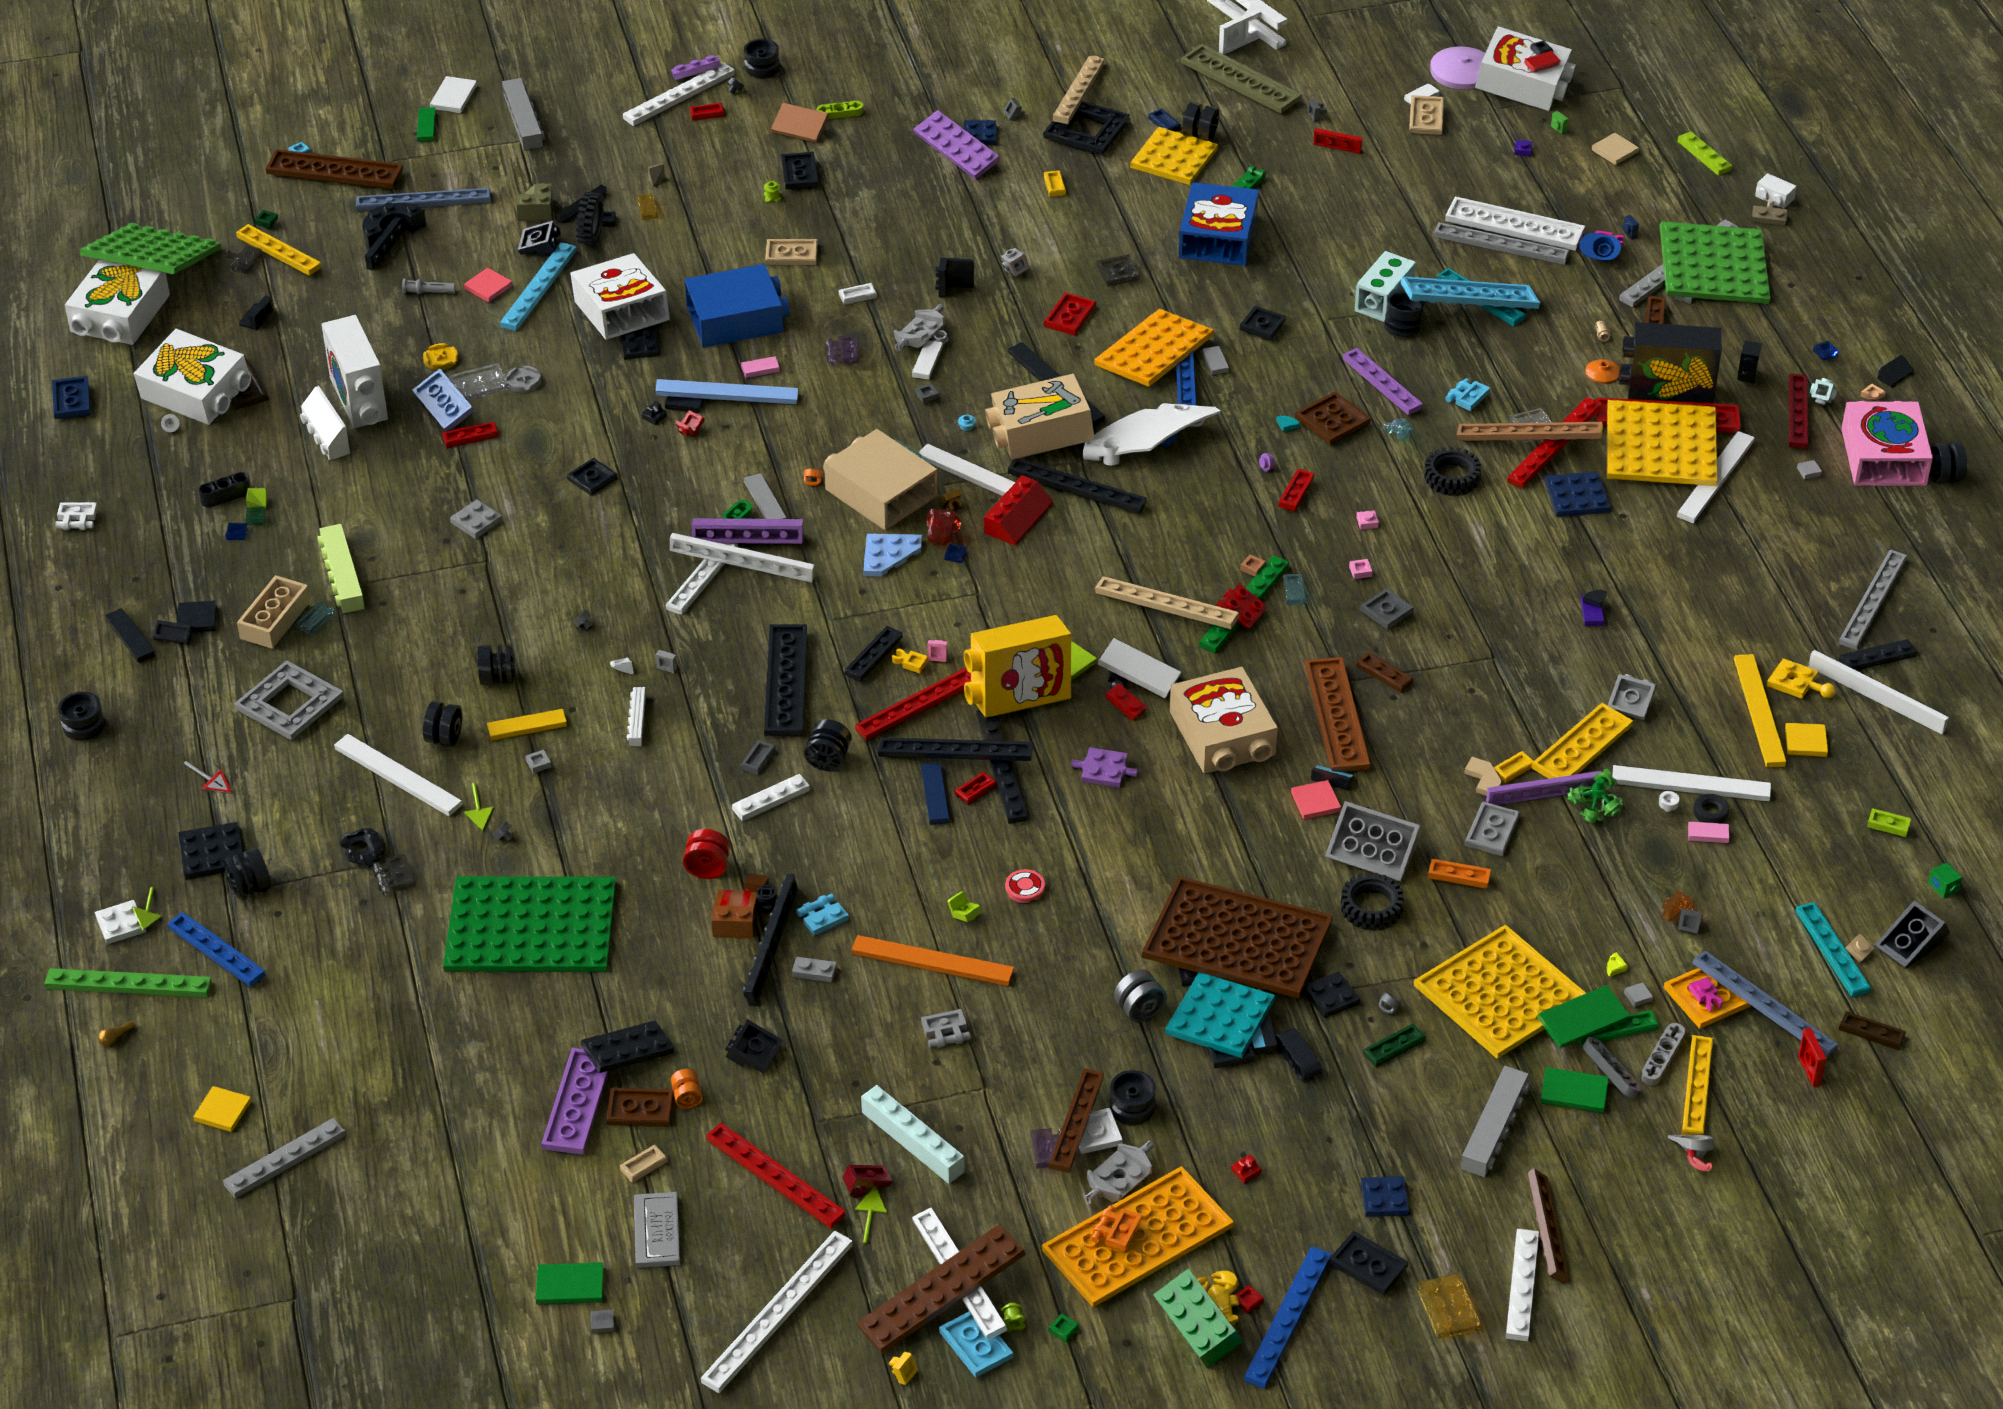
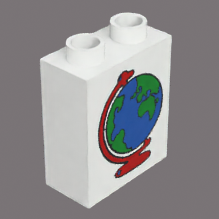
(354, 371)

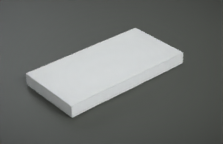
(1139, 668)

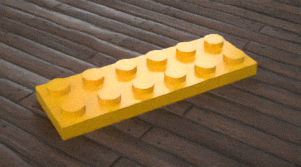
(1583, 743)

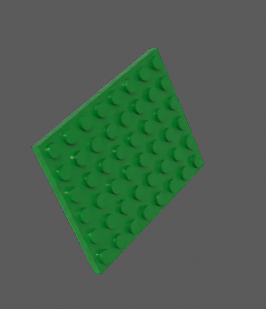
(530, 924)

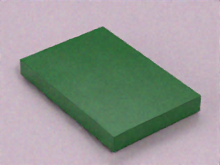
(1574, 1090)
(569, 1283)

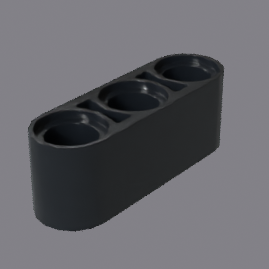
(224, 489)
(1298, 1054)

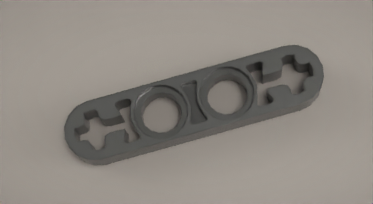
(1612, 1067)

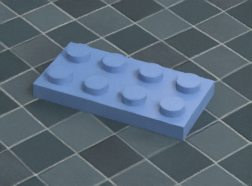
(443, 400)

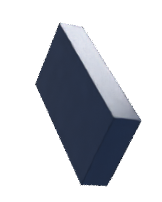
(1164, 120)

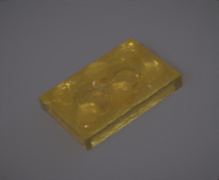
(1448, 1306)

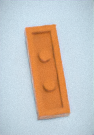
(1459, 873)

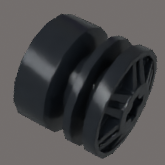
(1403, 315)
(495, 664)
(827, 745)
(249, 872)

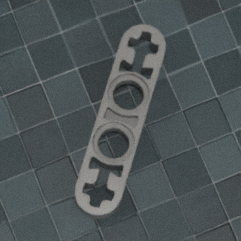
(1661, 1053)

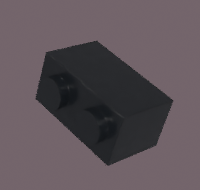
(1749, 361)

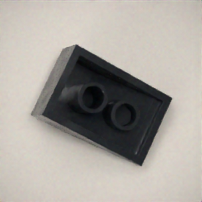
(1913, 935)

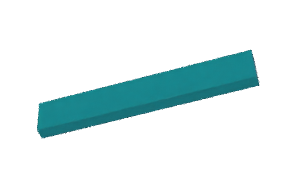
(1509, 315)
(1833, 949)

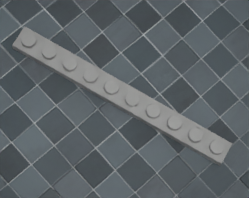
(1651, 282)

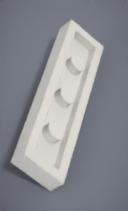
(770, 797)

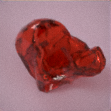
(942, 526)

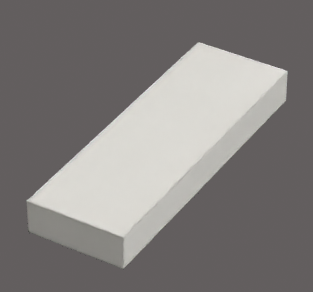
(927, 359)

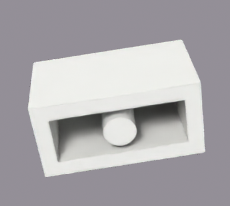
(1775, 189)

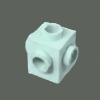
(1817, 388)

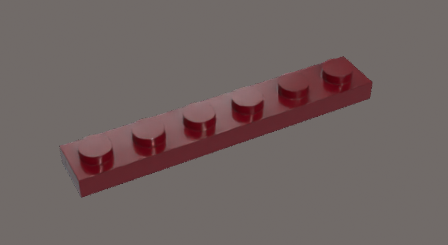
(1798, 411)

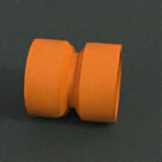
(686, 1088)

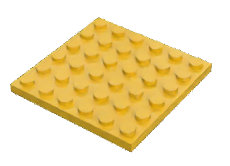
(1661, 442)
(1497, 990)

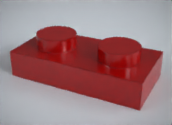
(1125, 701)

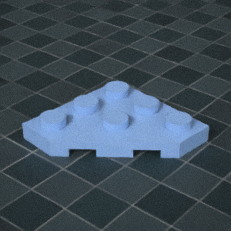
(889, 551)

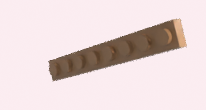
(1530, 431)

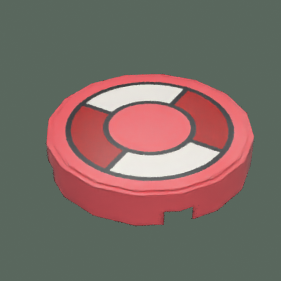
(1025, 886)

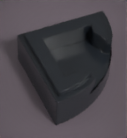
(1595, 597)

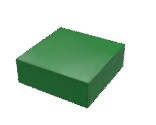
(1063, 1328)

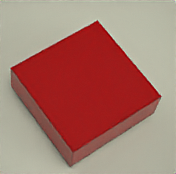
(1249, 1299)

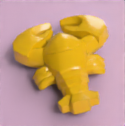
(1221, 1293)

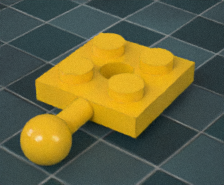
(1803, 680)

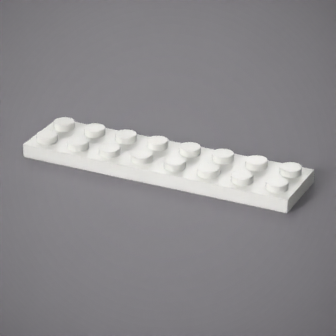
(1515, 223)

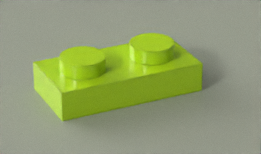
(1889, 822)

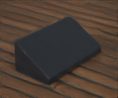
(1895, 371)

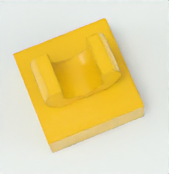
(904, 1367)

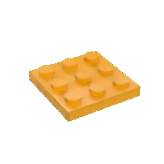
(1679, 990)

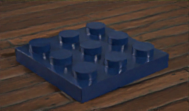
(1577, 494)

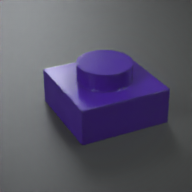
(1523, 148)

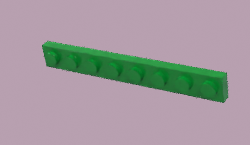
(1258, 586)

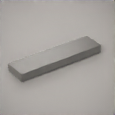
(764, 497)

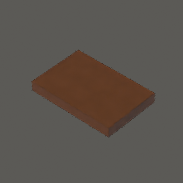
(640, 1107)

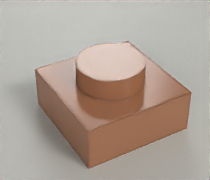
(1252, 565)

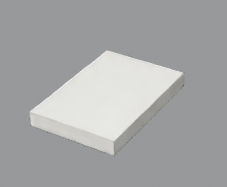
(453, 94)

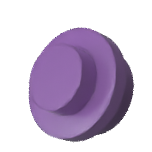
(1267, 462)

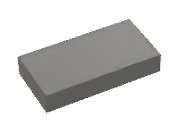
(1215, 360)

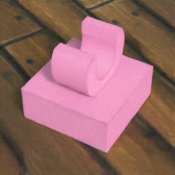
(937, 650)

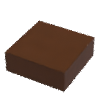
(754, 881)

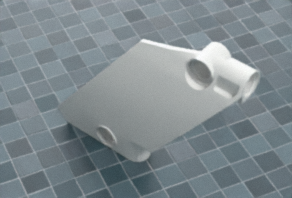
(1144, 430)

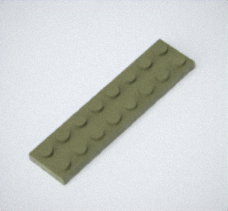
(1241, 78)

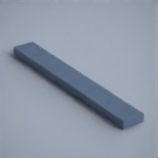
(426, 199)
(1761, 1000)

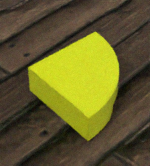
(1615, 965)

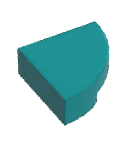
(1287, 423)

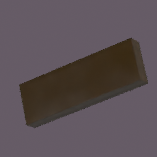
(1872, 1030)

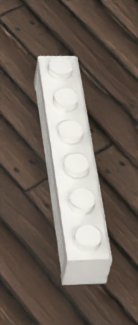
(636, 720)

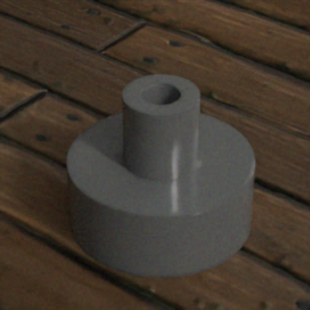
(583, 619)
(503, 832)

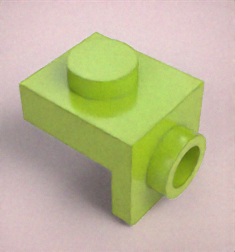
(962, 909)

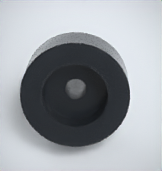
(735, 85)

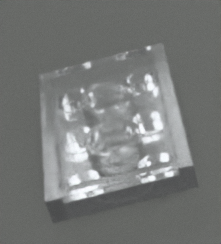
(480, 381)

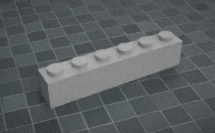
(523, 114)
(1494, 1121)

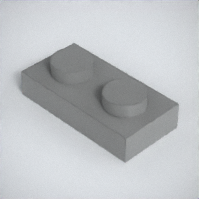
(814, 969)

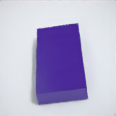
(1591, 614)

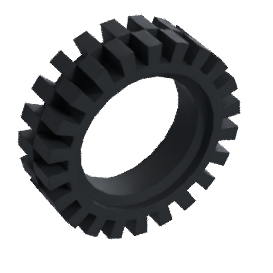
(590, 218)
(1448, 484)
(1372, 918)

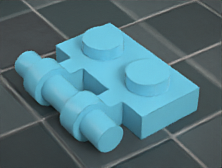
(1468, 394)
(824, 919)

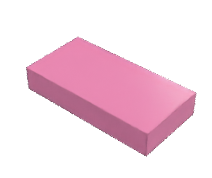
(760, 367)
(1708, 832)

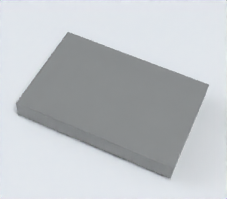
(1492, 828)

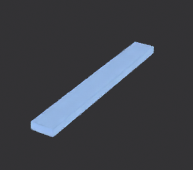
(726, 391)

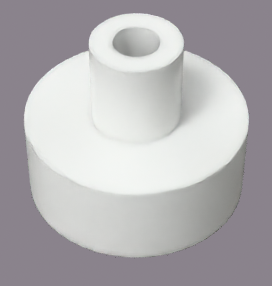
(170, 427)
(1668, 801)

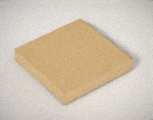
(1615, 148)

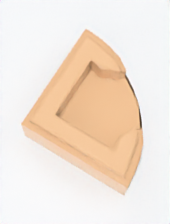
(1873, 393)

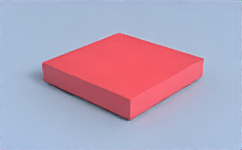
(488, 284)
(1315, 799)

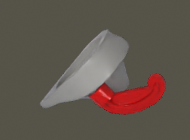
(1696, 1148)

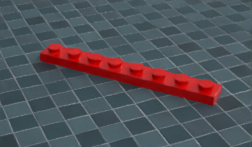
(1549, 447)
(913, 705)
(776, 1175)

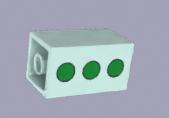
(1381, 282)

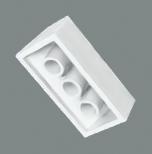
(325, 425)

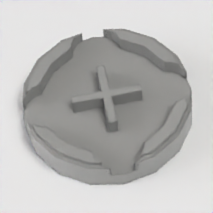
(524, 379)

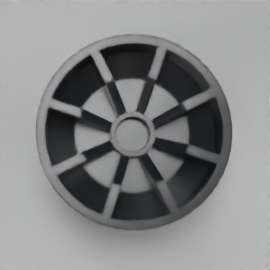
(1200, 121)

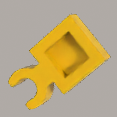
(912, 661)

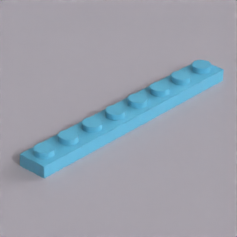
(538, 286)

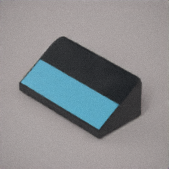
(1335, 778)
(1264, 1039)

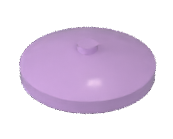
(1457, 67)

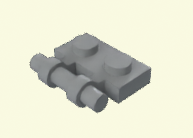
(945, 1023)

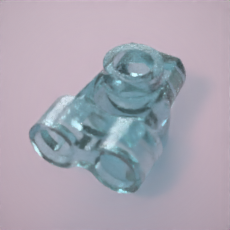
(1399, 427)

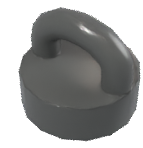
(1390, 1000)

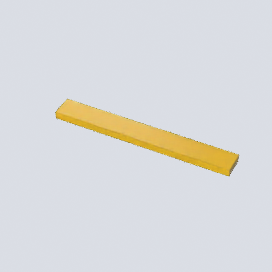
(1760, 710)

